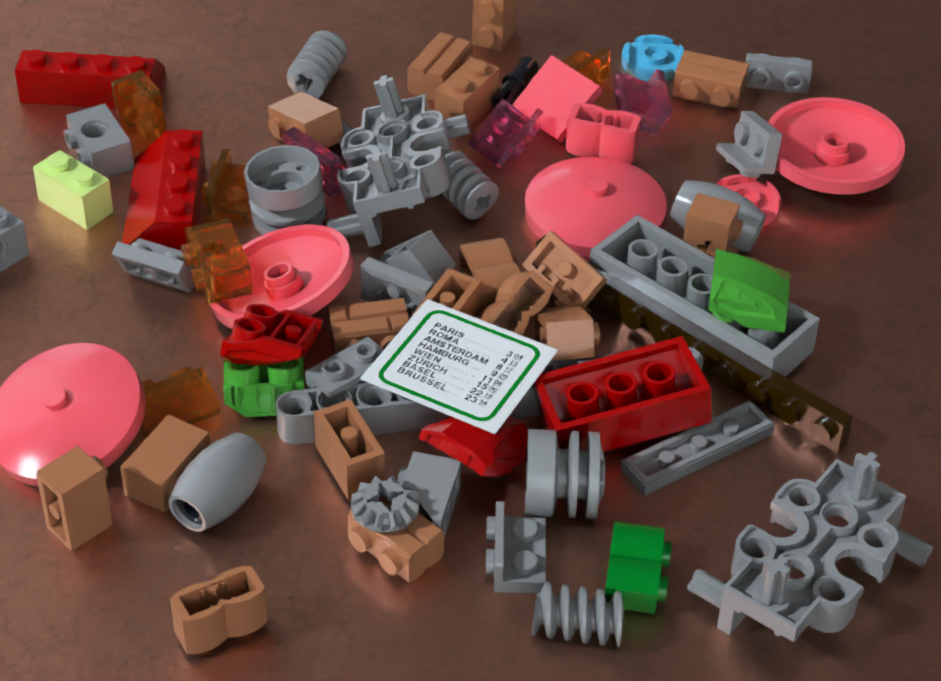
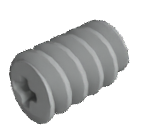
(317, 63)
(469, 188)
(579, 614)

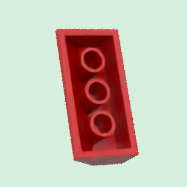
(76, 77)
(166, 189)
(626, 396)

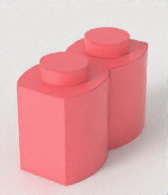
(602, 133)

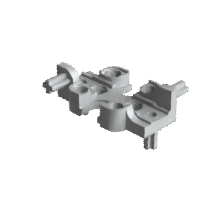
(394, 159)
(824, 596)

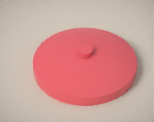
(837, 145)
(591, 200)
(293, 270)
(68, 400)

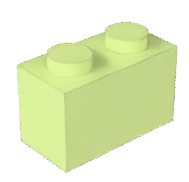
(73, 189)

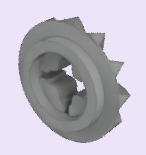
(376, 516)

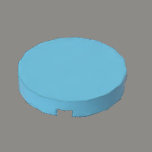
(651, 53)

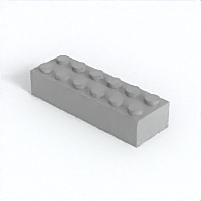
(682, 281)

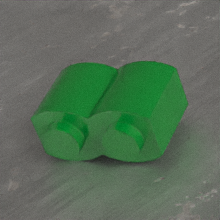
(636, 565)

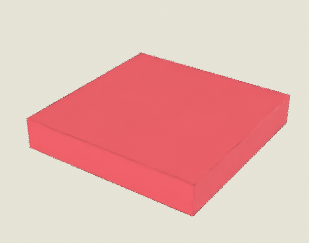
(555, 92)

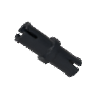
(515, 81)

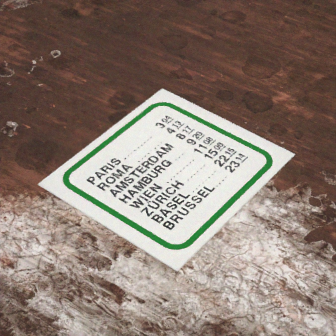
(460, 365)

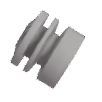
(285, 188)
(563, 473)

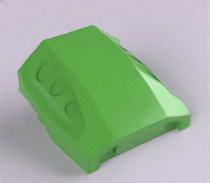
(749, 292)
(255, 388)

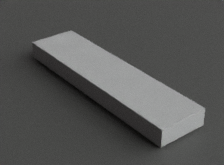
(697, 447)

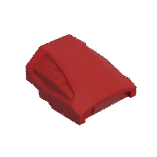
(269, 336)
(479, 449)

